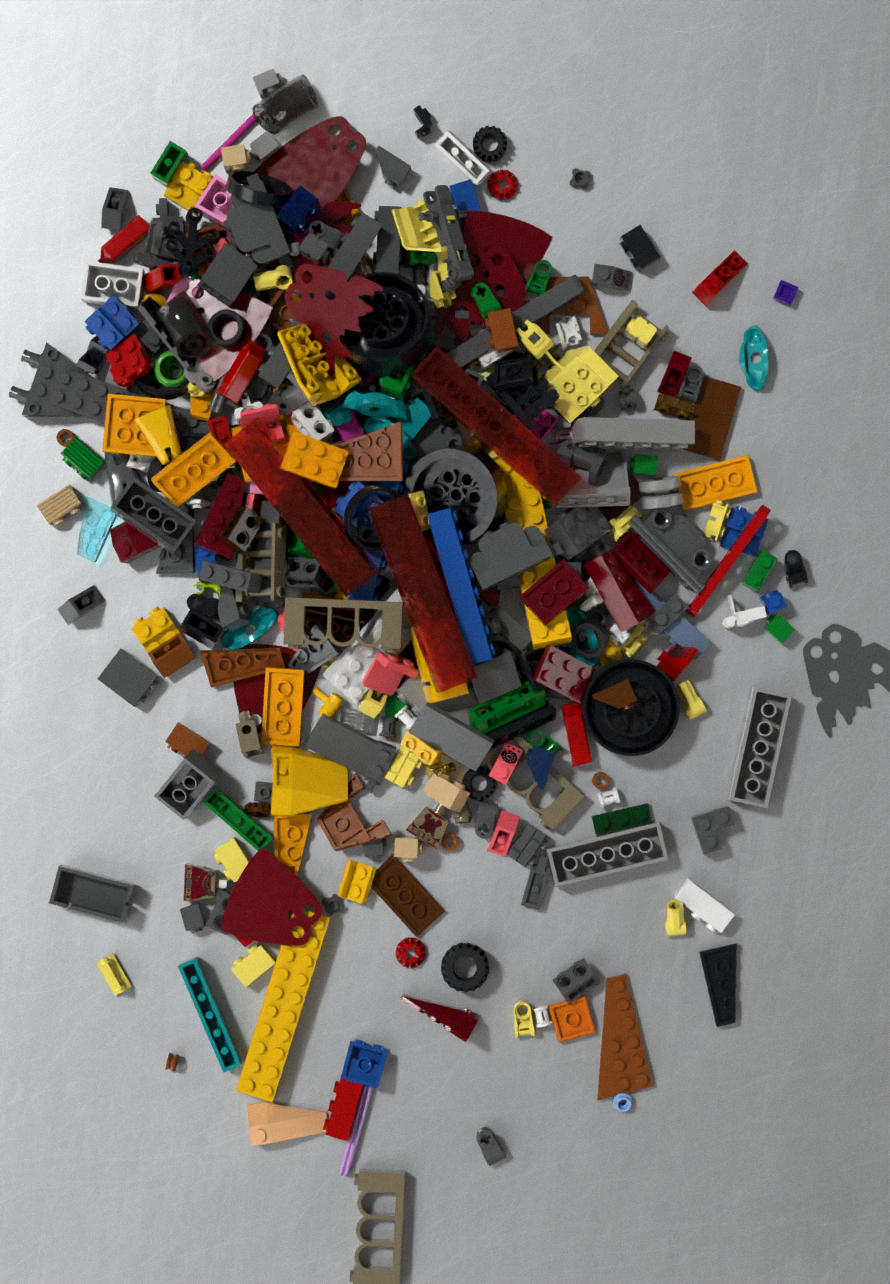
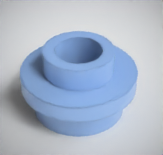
(622, 1106)

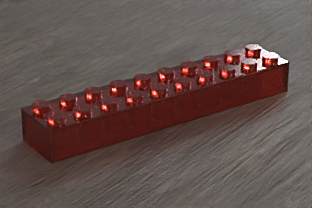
(495, 427)
(301, 508)
(422, 593)

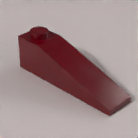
(130, 542)
(454, 1019)

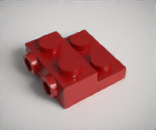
(129, 361)

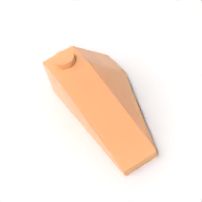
(282, 1122)

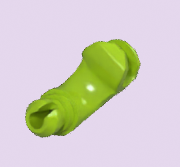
(205, 585)

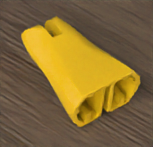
(160, 432)

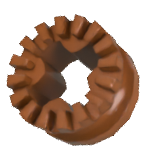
(61, 433)
(606, 779)
(454, 837)
(172, 1062)

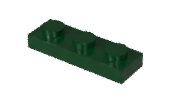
(621, 818)

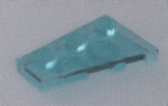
(95, 528)

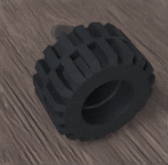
(450, 976)

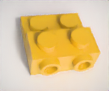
(187, 185)
(154, 629)
(425, 752)

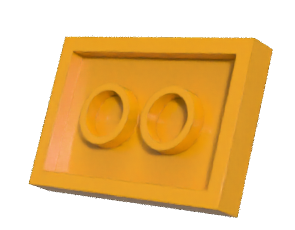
(314, 459)

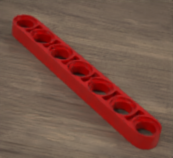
(728, 560)

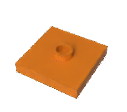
(571, 1019)

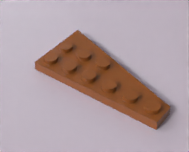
(374, 456)
(622, 1051)

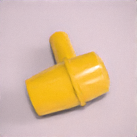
(331, 704)

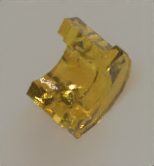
(439, 768)

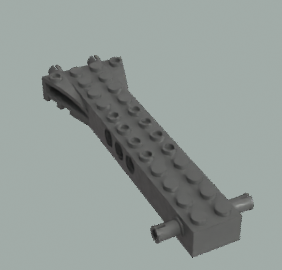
(68, 391)

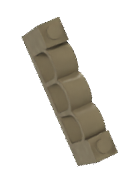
(296, 617)
(560, 806)
(379, 1181)

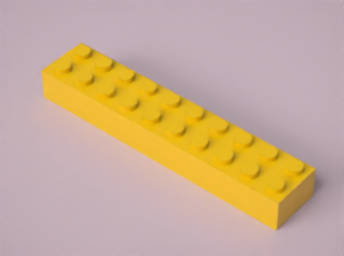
(526, 509)
(281, 1012)

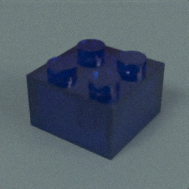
(298, 211)

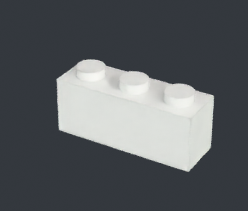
(463, 158)
(704, 906)

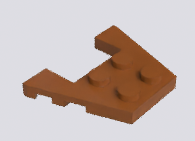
(583, 305)
(344, 825)

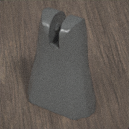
(118, 474)

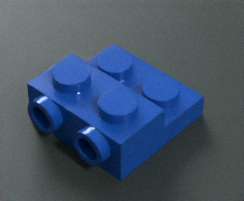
(111, 323)
(361, 512)
(735, 525)
(364, 1064)

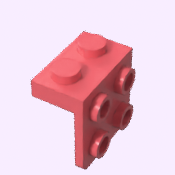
(269, 417)
(387, 673)

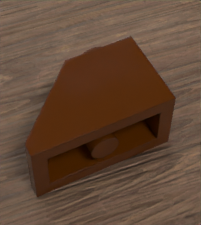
(618, 695)

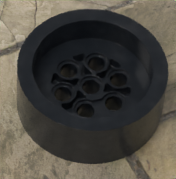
(401, 346)
(486, 481)
(656, 728)

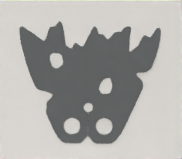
(854, 674)

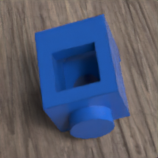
(773, 602)

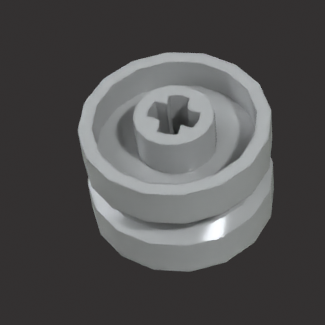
(661, 495)

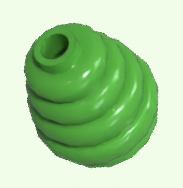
(164, 370)

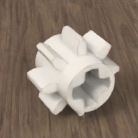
(617, 636)

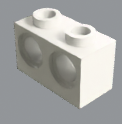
(308, 425)

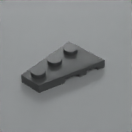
(310, 656)

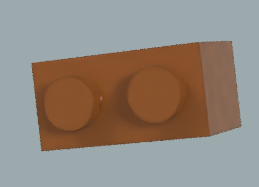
(502, 331)
(172, 655)
(185, 740)

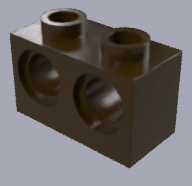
(238, 526)

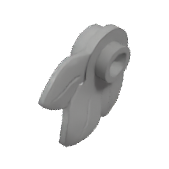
(196, 375)

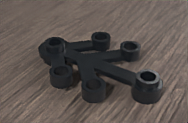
(190, 244)

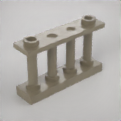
(619, 327)
(245, 561)

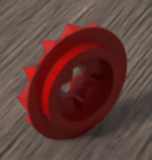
(507, 192)
(408, 943)

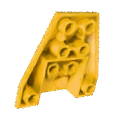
(312, 374)
(305, 781)

